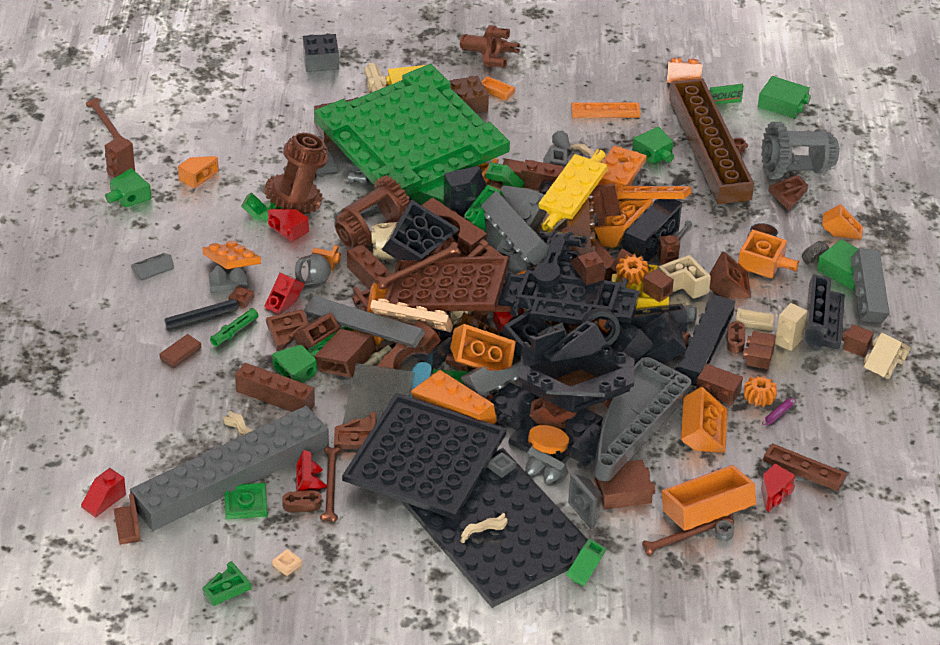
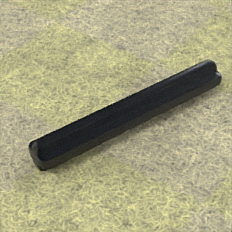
(201, 313)

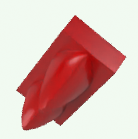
(304, 469)

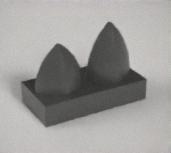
(224, 281)
(553, 468)

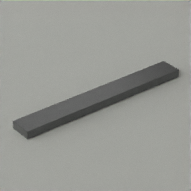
(366, 321)

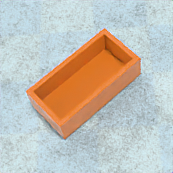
(708, 497)

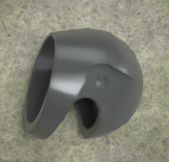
(318, 269)

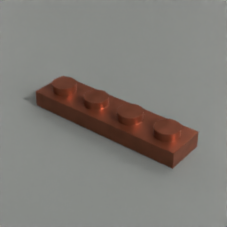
(805, 467)

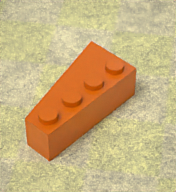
(454, 396)

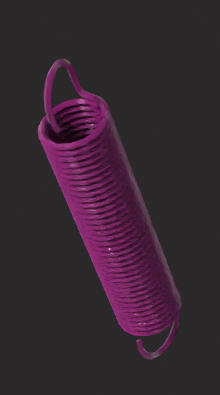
(780, 410)

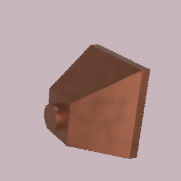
(729, 278)

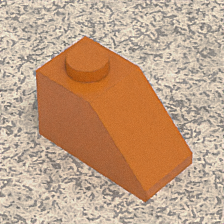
(197, 170)
(842, 223)

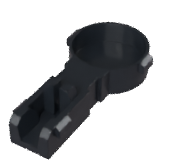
(548, 272)

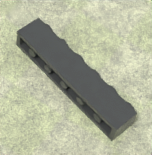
(515, 229)

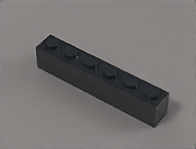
(706, 337)

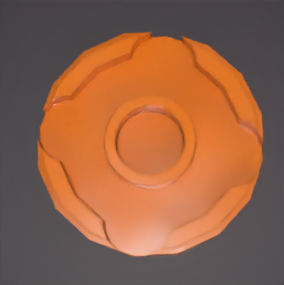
(548, 439)

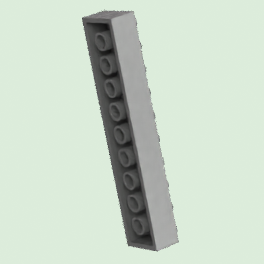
(227, 466)

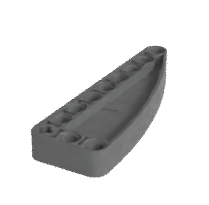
(638, 414)

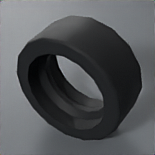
(613, 335)

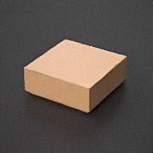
(287, 562)

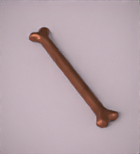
(95, 105)
(451, 250)
(330, 491)
(652, 546)

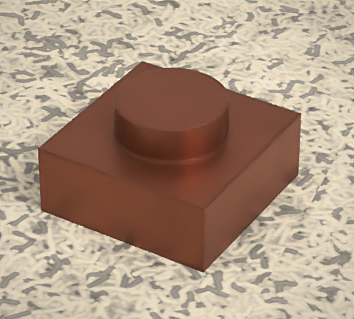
(242, 296)

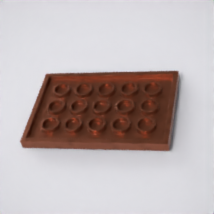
(451, 284)

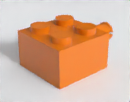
(765, 254)

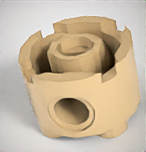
(380, 234)

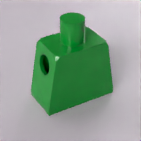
(655, 145)
(128, 189)
(295, 363)

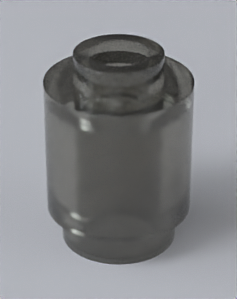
(812, 253)

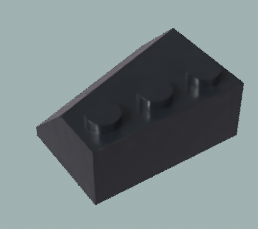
(462, 189)
(417, 233)

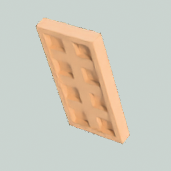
(405, 314)

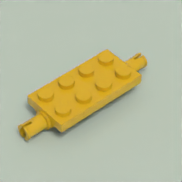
(572, 188)

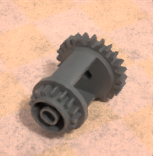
(778, 155)

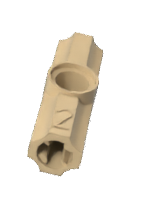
(374, 77)

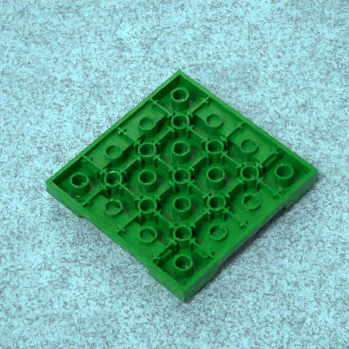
(411, 131)

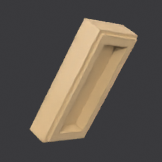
(755, 319)

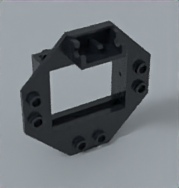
(612, 370)

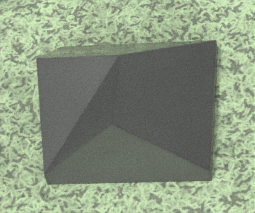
(584, 499)

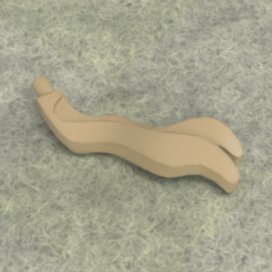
(584, 149)
(236, 421)
(490, 523)

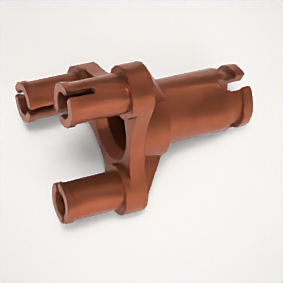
(490, 45)

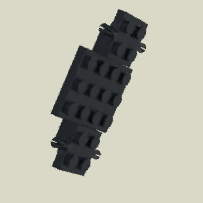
(569, 298)
(584, 430)

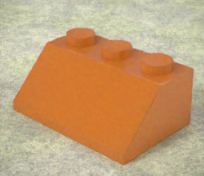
(615, 227)
(481, 348)
(704, 422)

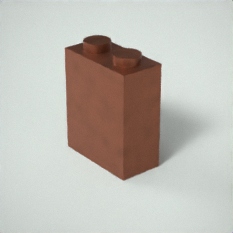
(344, 351)
(628, 487)

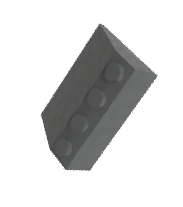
(527, 205)

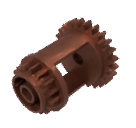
(296, 187)
(391, 202)

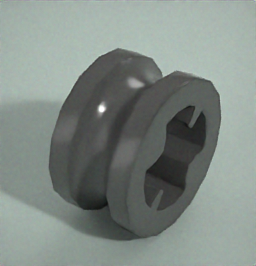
(726, 525)

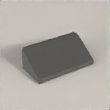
(153, 265)

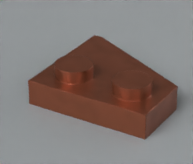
(789, 191)
(284, 325)
(354, 433)

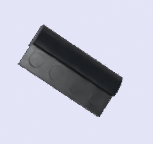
(824, 314)

